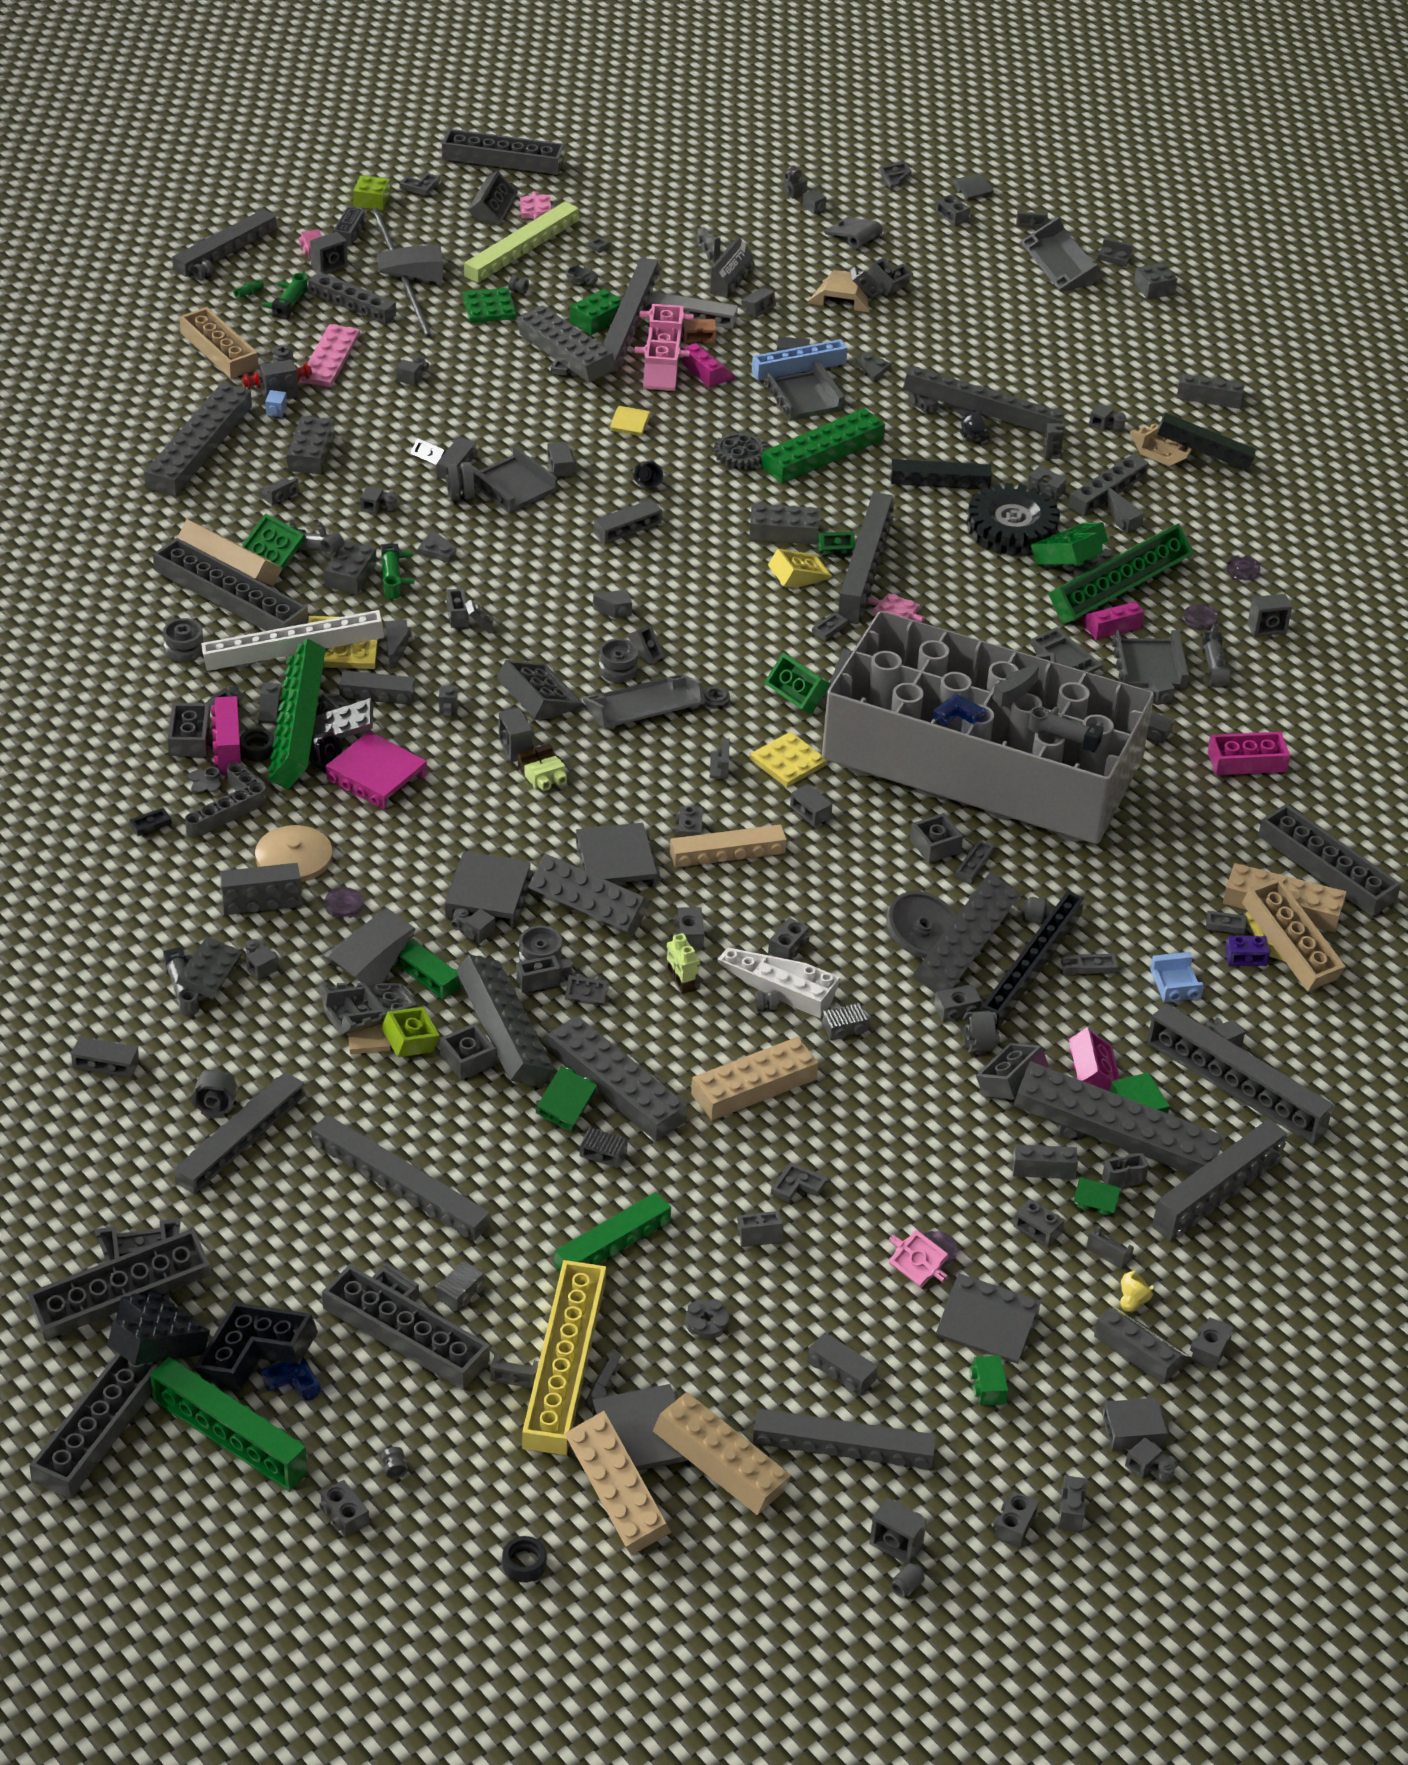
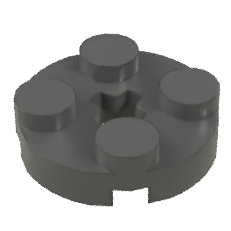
(707, 1308)

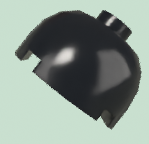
(973, 427)
(324, 748)

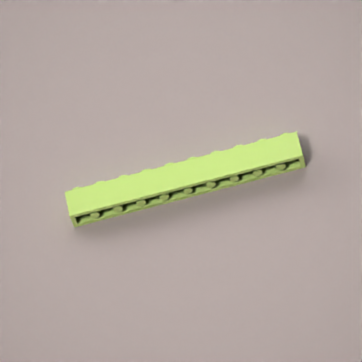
(521, 242)

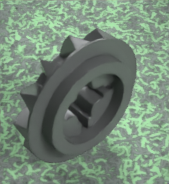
(722, 695)

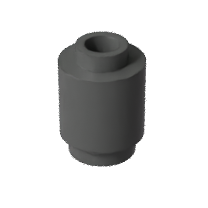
(907, 1580)

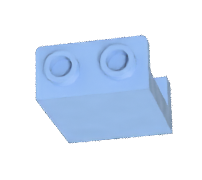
(1175, 977)

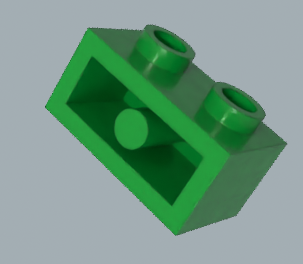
(836, 542)
(1097, 1195)
(989, 1380)

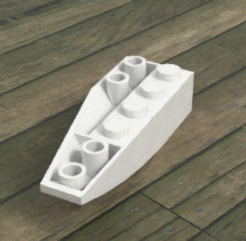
(794, 981)

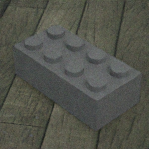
(310, 445)
(784, 524)
(260, 888)

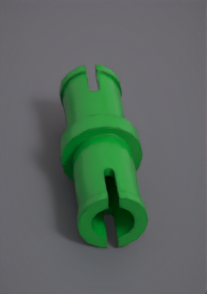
(248, 288)

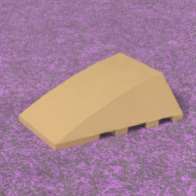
(841, 285)
(1158, 447)

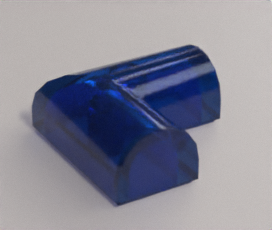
(958, 706)
(299, 1375)

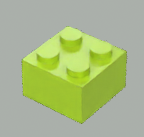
(371, 192)
(410, 1031)

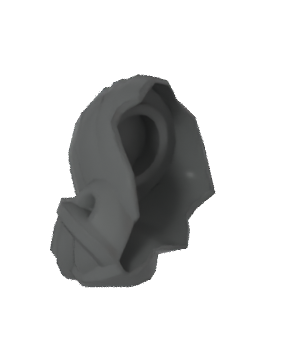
(579, 275)

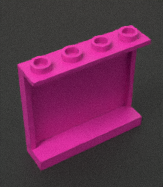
(374, 769)

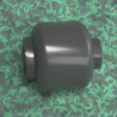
(1036, 910)

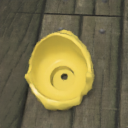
(1135, 1292)

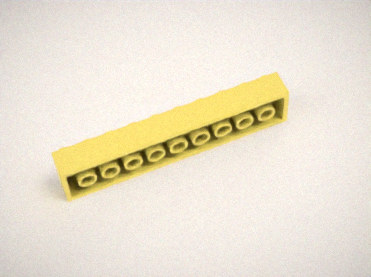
(564, 1358)

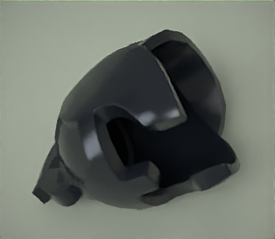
(648, 474)

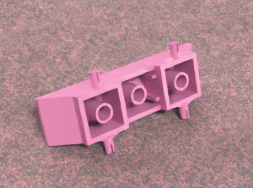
(663, 346)

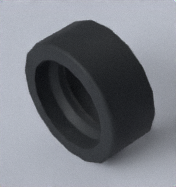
(256, 735)
(528, 1544)

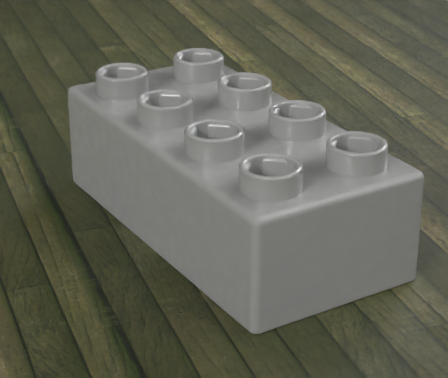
(906, 669)

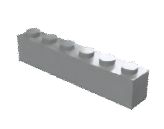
(724, 314)

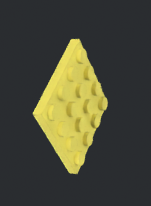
(354, 655)

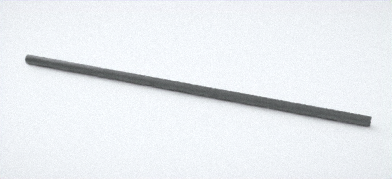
(425, 328)

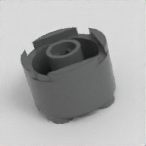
(980, 1031)
(214, 1093)

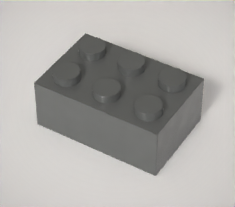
(350, 567)
(189, 729)
(1006, 1071)

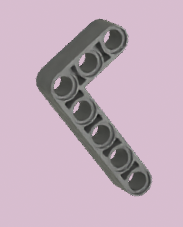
(248, 796)

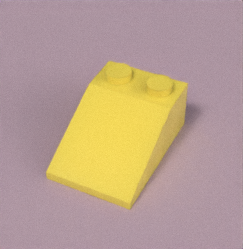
(797, 568)

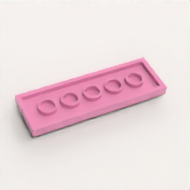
(331, 354)

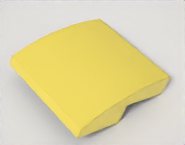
(629, 421)

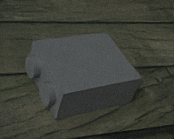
(1134, 1420)

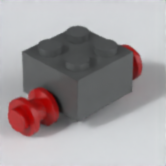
(278, 376)

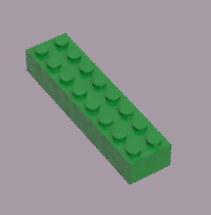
(823, 445)
(229, 1423)

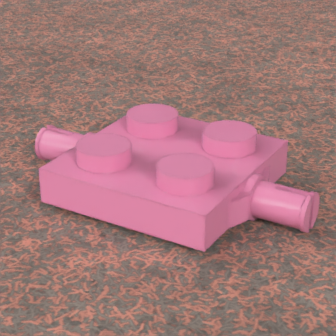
(534, 205)
(898, 606)
(918, 1258)

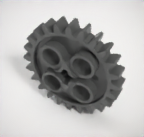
(739, 450)

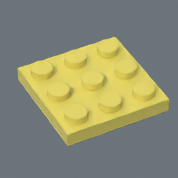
(788, 759)

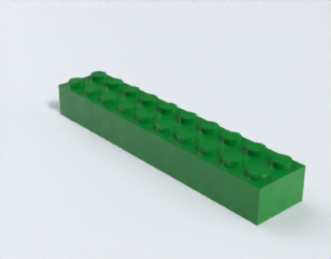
(1120, 573)
(297, 714)

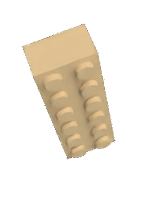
(219, 342)
(230, 553)
(1319, 902)
(1293, 934)
(754, 1078)
(721, 1453)
(617, 1483)

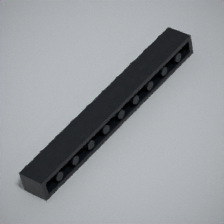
(1034, 957)

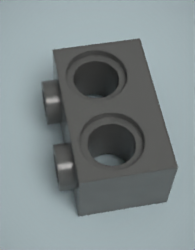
(952, 210)
(789, 939)
(341, 1502)
(1016, 1518)

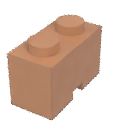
(699, 331)

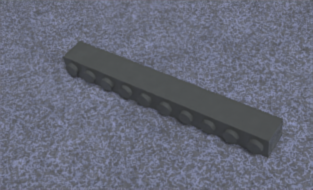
(628, 313)
(983, 400)
(401, 1177)

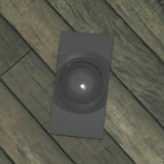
(1065, 650)

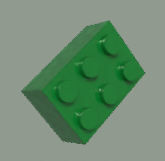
(595, 311)
(797, 683)

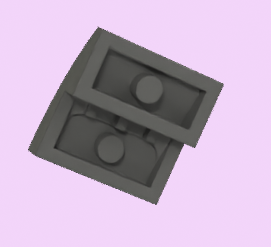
(973, 186)

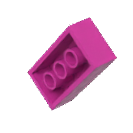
(225, 732)
(1248, 753)

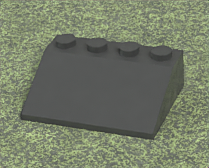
(538, 689)
(988, 1318)

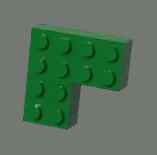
(1071, 545)

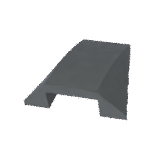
(413, 261)
(372, 948)
(363, 1006)
(120, 1244)

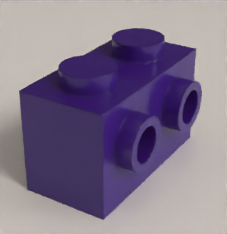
(1247, 951)

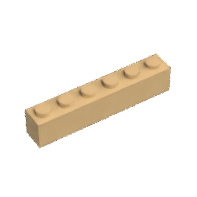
(728, 846)

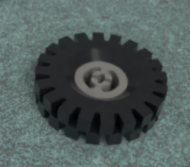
(1012, 518)

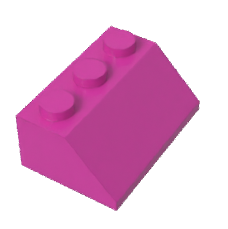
(706, 366)
(1107, 621)
(1093, 1059)

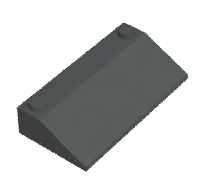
(1061, 257)
(645, 700)

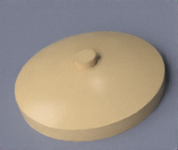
(296, 845)

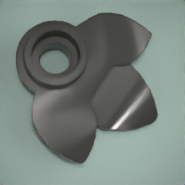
(205, 780)

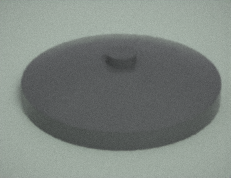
(918, 921)

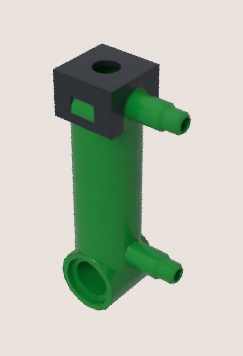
(282, 306)
(391, 570)

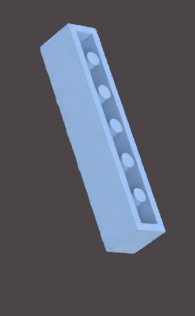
(799, 359)

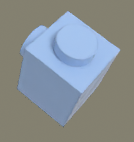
(276, 403)

